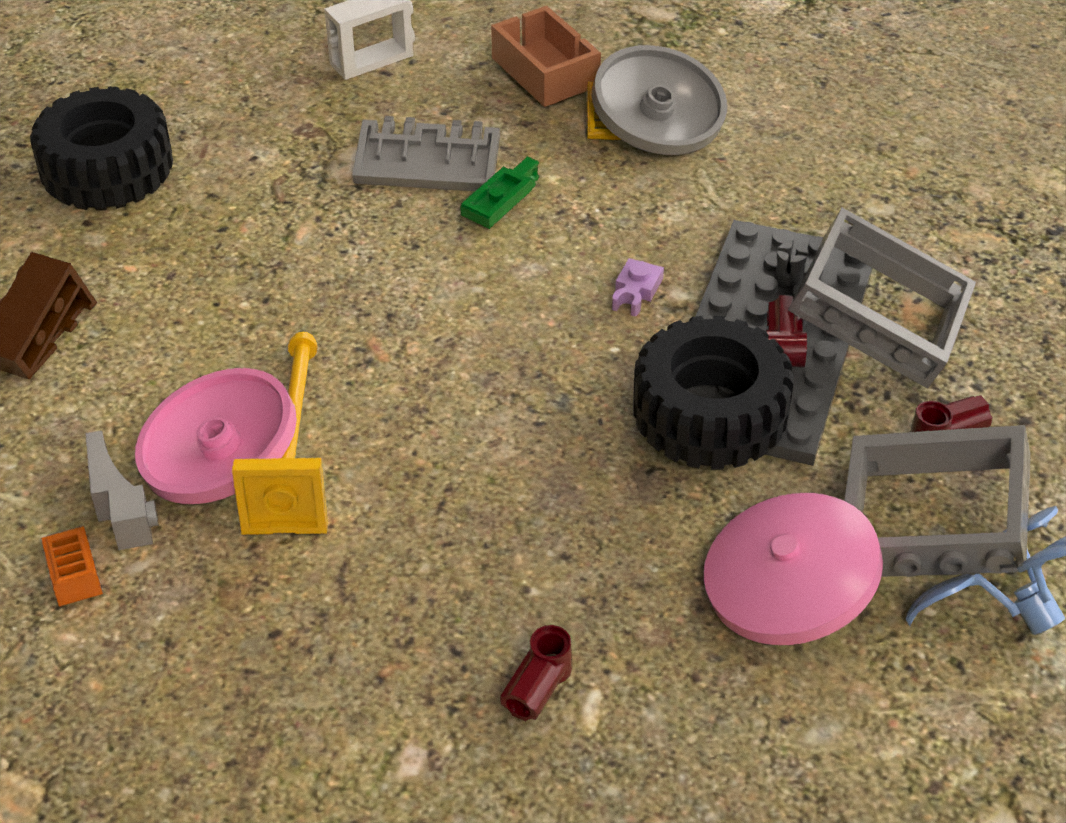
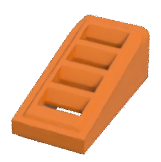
(75, 585)

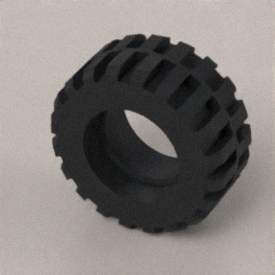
(102, 148)
(707, 428)

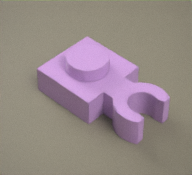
(636, 282)

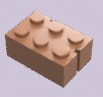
(552, 55)

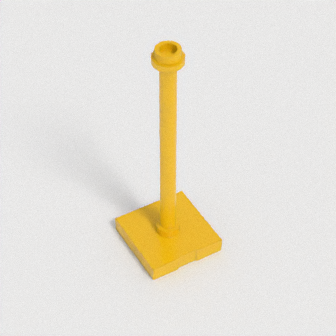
(287, 490)

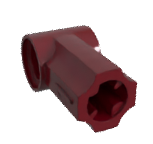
(787, 330)
(961, 414)
(538, 673)

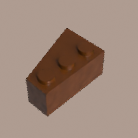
(37, 311)

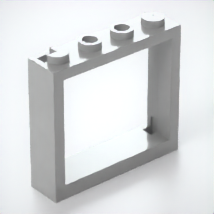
(865, 327)
(948, 452)

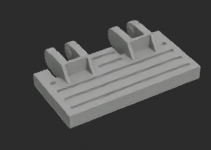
(425, 155)

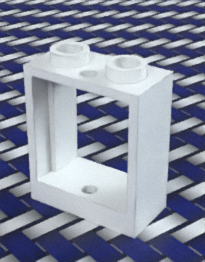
(351, 13)

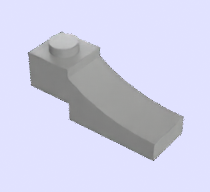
(117, 498)

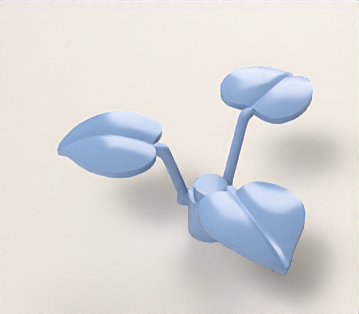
(1033, 599)

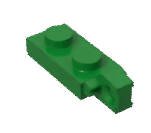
(501, 193)

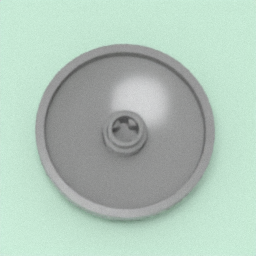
(659, 99)

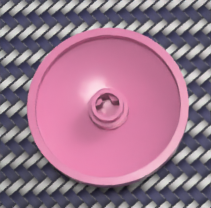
(205, 425)
(793, 569)

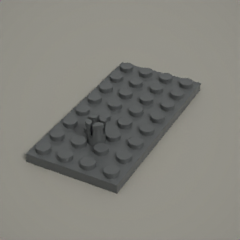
(755, 270)

